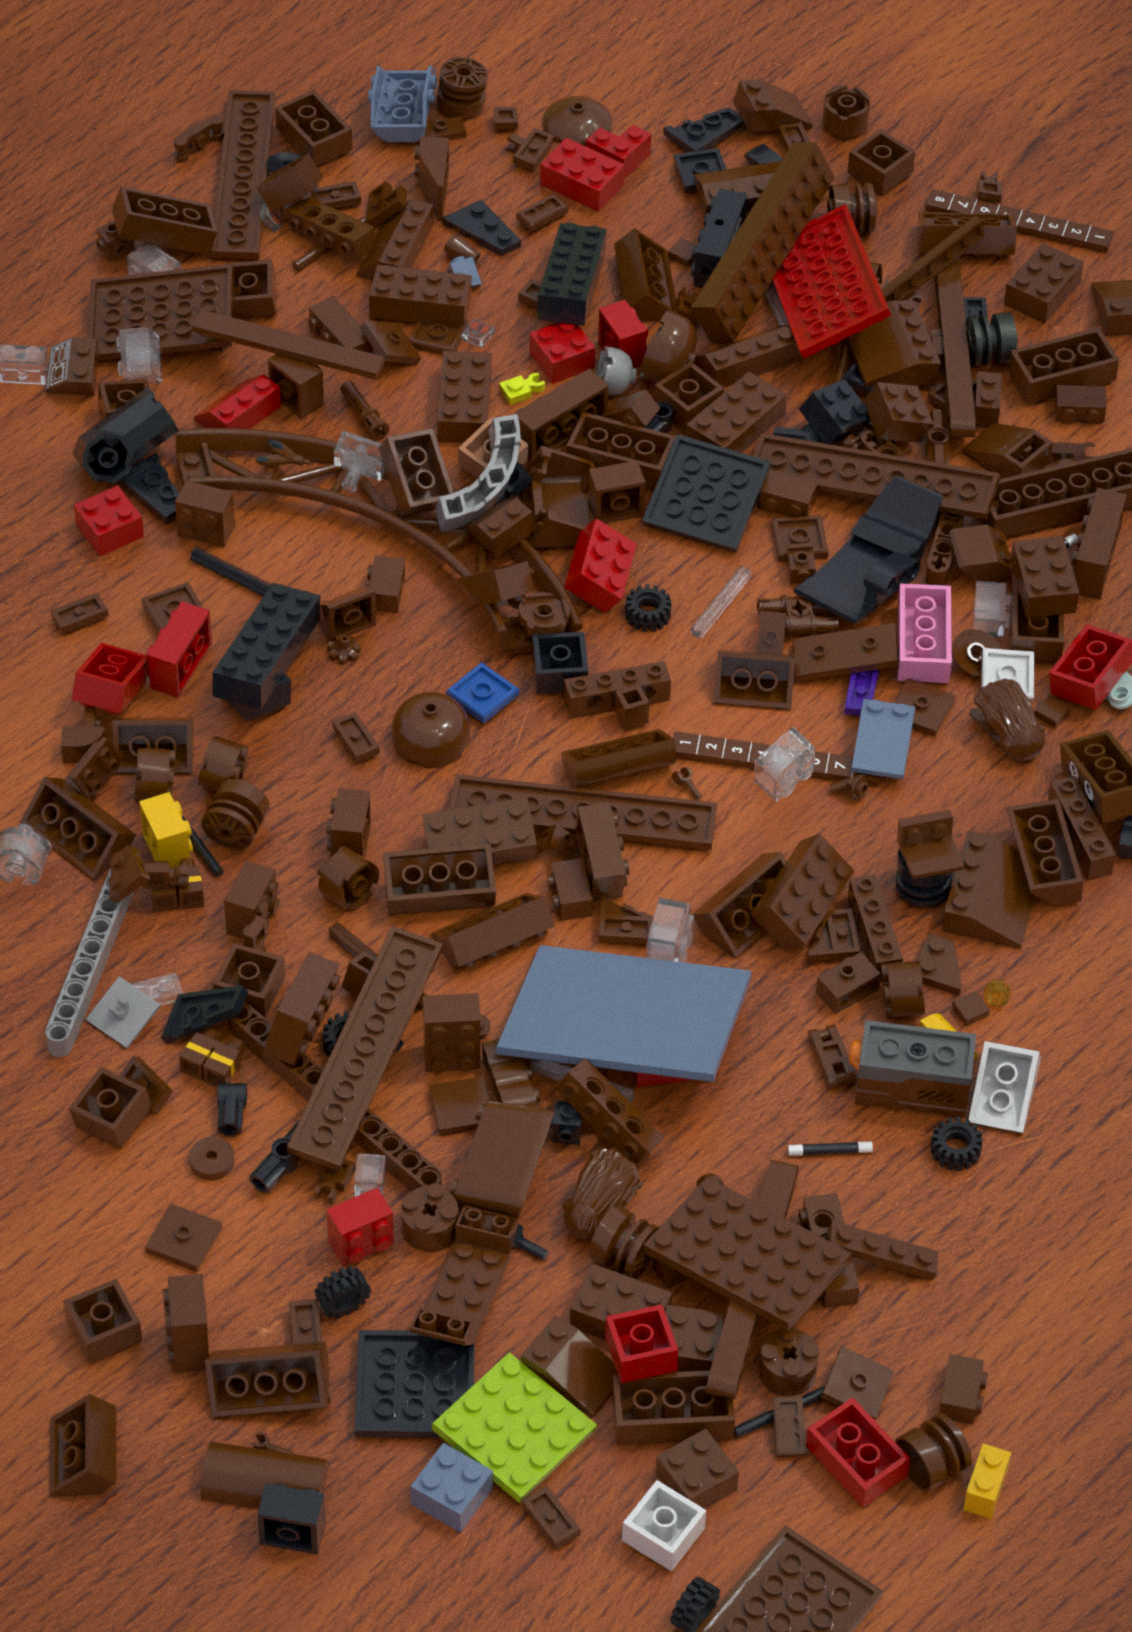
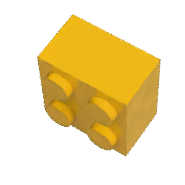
(165, 829)

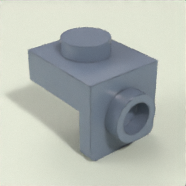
(466, 267)

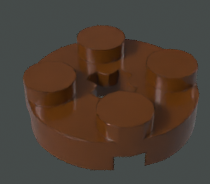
(535, 623)

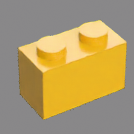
(987, 1481)

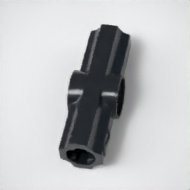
(275, 1164)

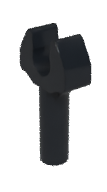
(528, 1246)

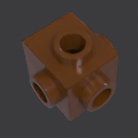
(111, 243)

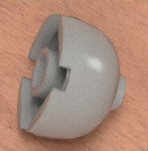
(615, 370)

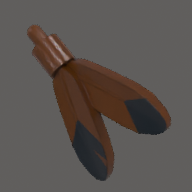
(282, 456)

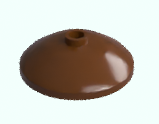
(576, 118)

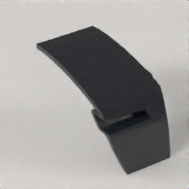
(879, 554)

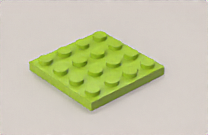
(514, 1426)

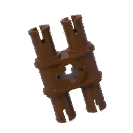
(800, 615)

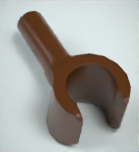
(687, 774)
(263, 1438)

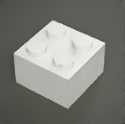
(664, 1525)

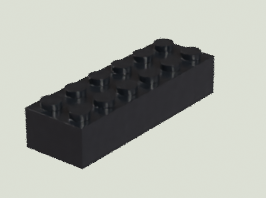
(571, 274)
(266, 646)

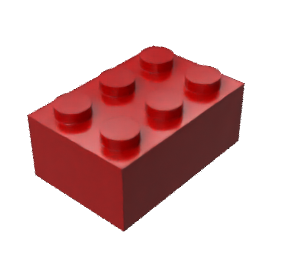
(582, 174)
(600, 565)
(179, 649)
(1091, 667)
(110, 678)
(857, 1452)

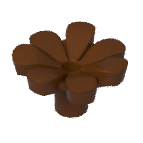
(344, 648)

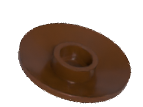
(972, 642)

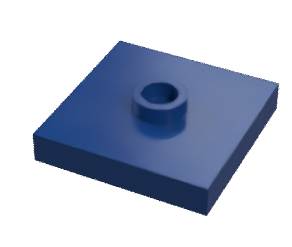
(483, 692)

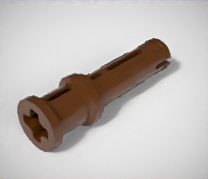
(368, 417)

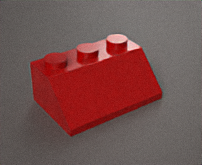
(243, 405)

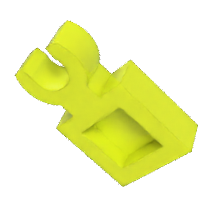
(518, 389)

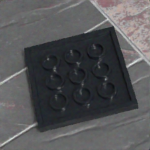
(706, 493)
(408, 1382)

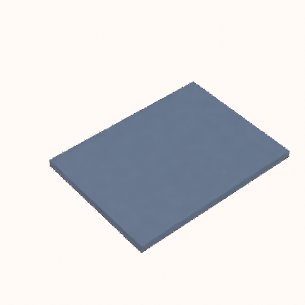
(625, 1013)

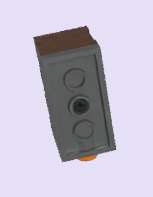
(913, 1067)

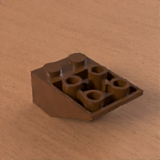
(1010, 449)

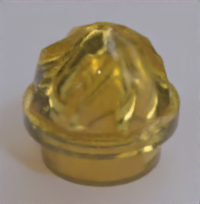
(997, 993)

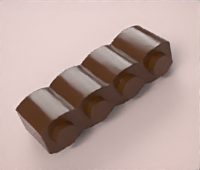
(509, 1077)

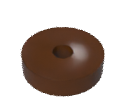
(215, 1168)

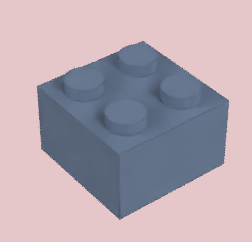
(451, 1487)

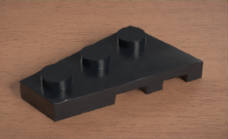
(201, 1010)

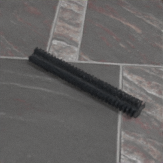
(224, 569)

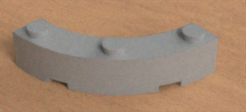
(472, 502)

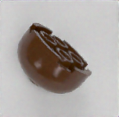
(669, 348)
(430, 729)

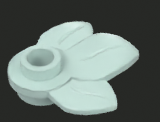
(1121, 695)

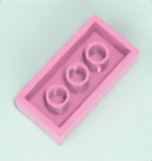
(924, 633)

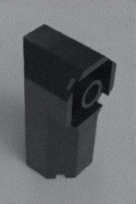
(124, 438)

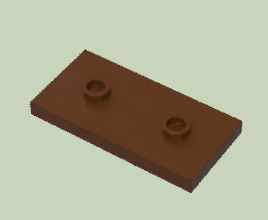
(846, 652)

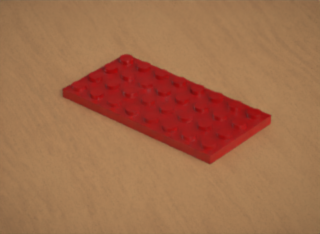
(829, 284)

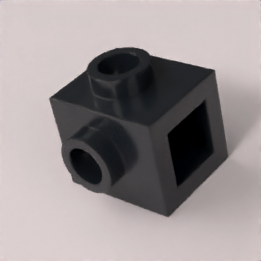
(566, 1124)

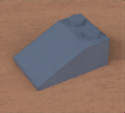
(883, 739)

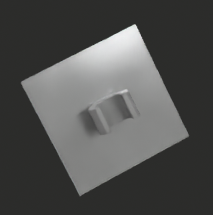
(123, 1012)

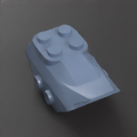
(401, 103)

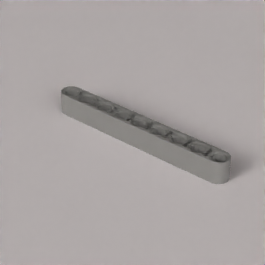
(85, 972)

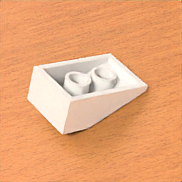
(1004, 1087)

